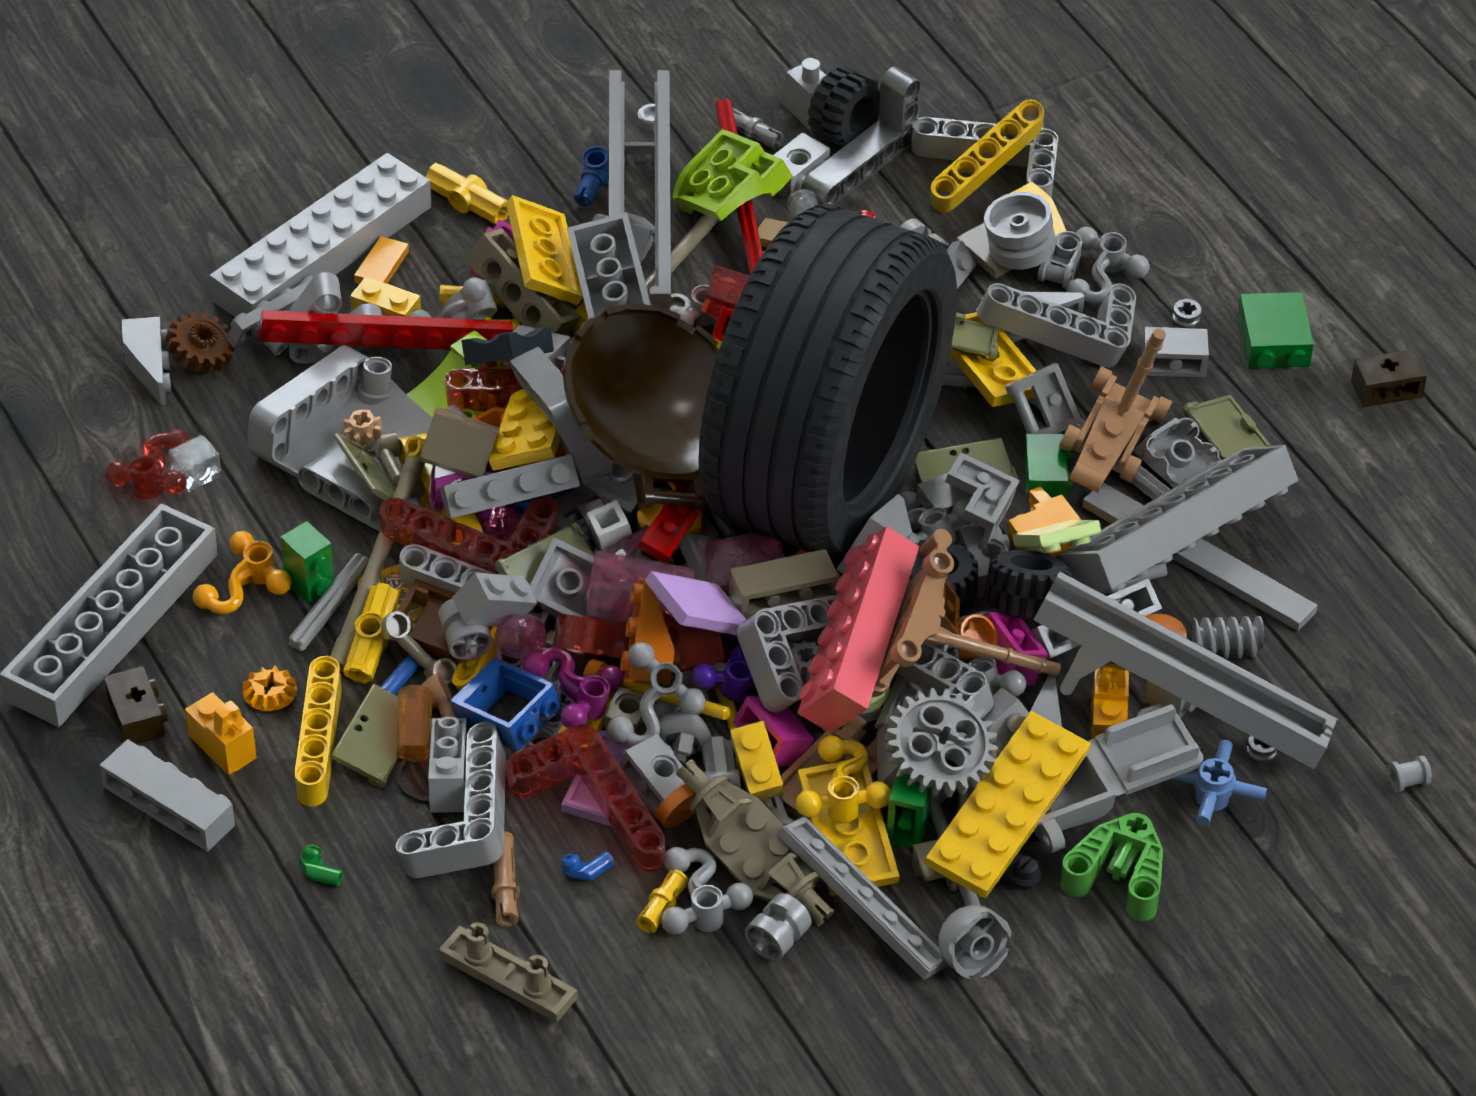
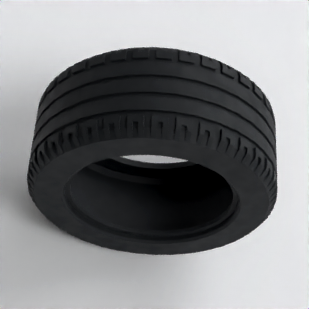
(827, 378)

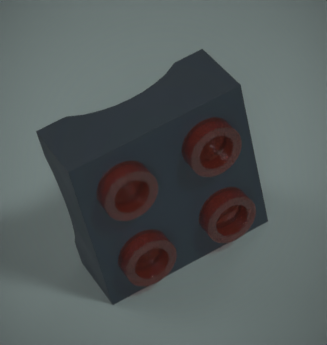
(505, 347)

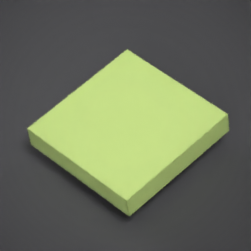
(1053, 536)

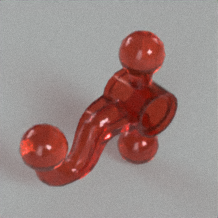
(148, 471)

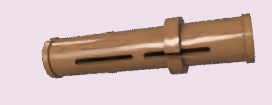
(504, 888)

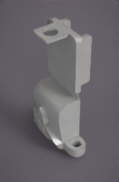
(1119, 763)

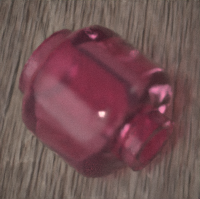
(520, 635)

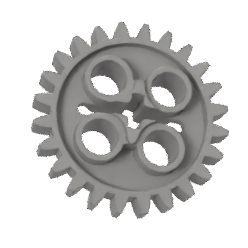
(951, 717)

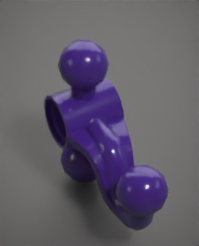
(734, 680)

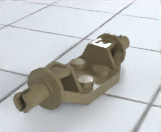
(749, 843)

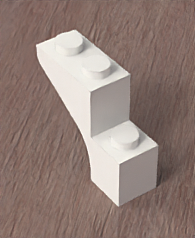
(605, 523)

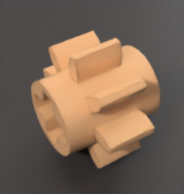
(363, 427)

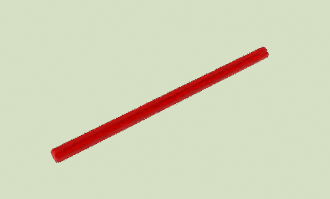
(745, 211)

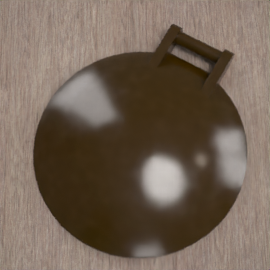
(641, 393)

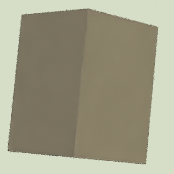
(458, 443)

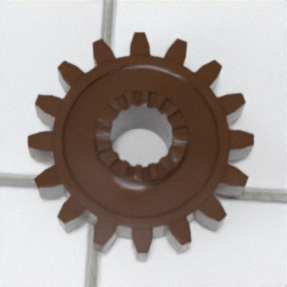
(199, 343)

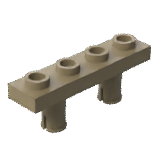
(503, 971)

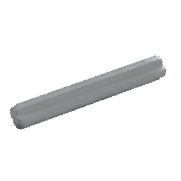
(328, 602)

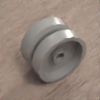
(1020, 230)

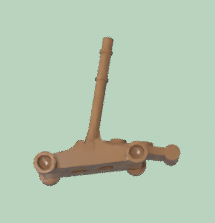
(1115, 423)
(922, 615)

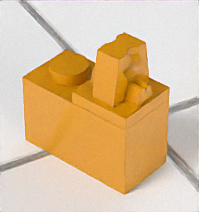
(1043, 512)
(1109, 698)
(221, 732)

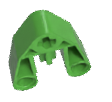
(1130, 840)

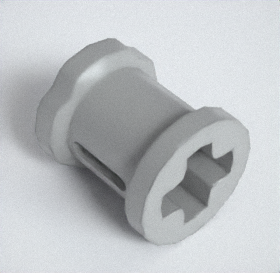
(1409, 773)

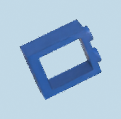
(497, 679)

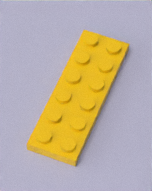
(1007, 804)

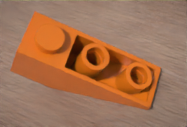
(648, 627)

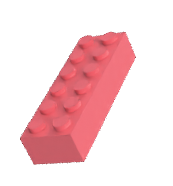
(858, 629)

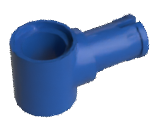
(593, 175)

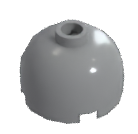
(974, 940)

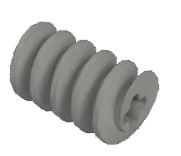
(1229, 636)

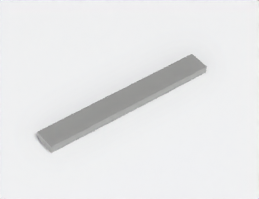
(1217, 566)

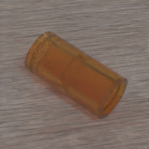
(414, 723)

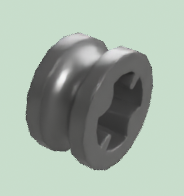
(1186, 306)
(1259, 754)

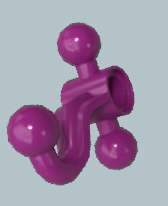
(588, 692)

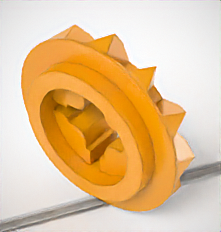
(278, 696)

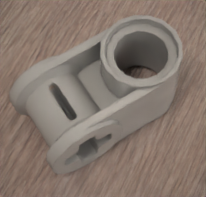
(1064, 261)

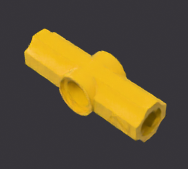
(467, 193)
(368, 648)

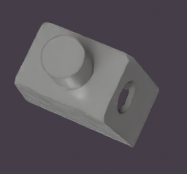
(800, 87)

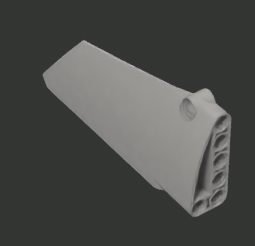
(299, 420)

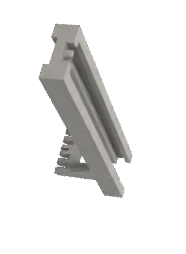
(660, 149)
(1182, 668)

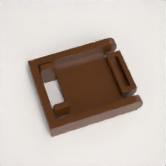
(428, 629)

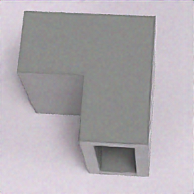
(941, 494)

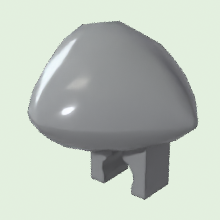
(684, 733)

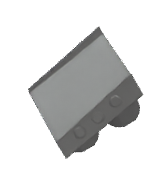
(1177, 451)

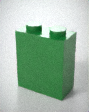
(1275, 330)

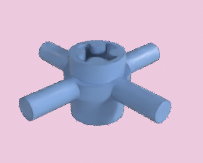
(1216, 784)

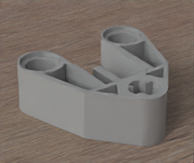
(323, 296)

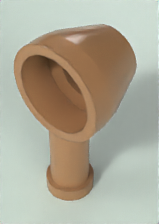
(440, 695)

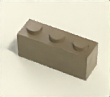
(782, 581)

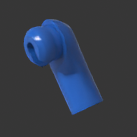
(586, 870)

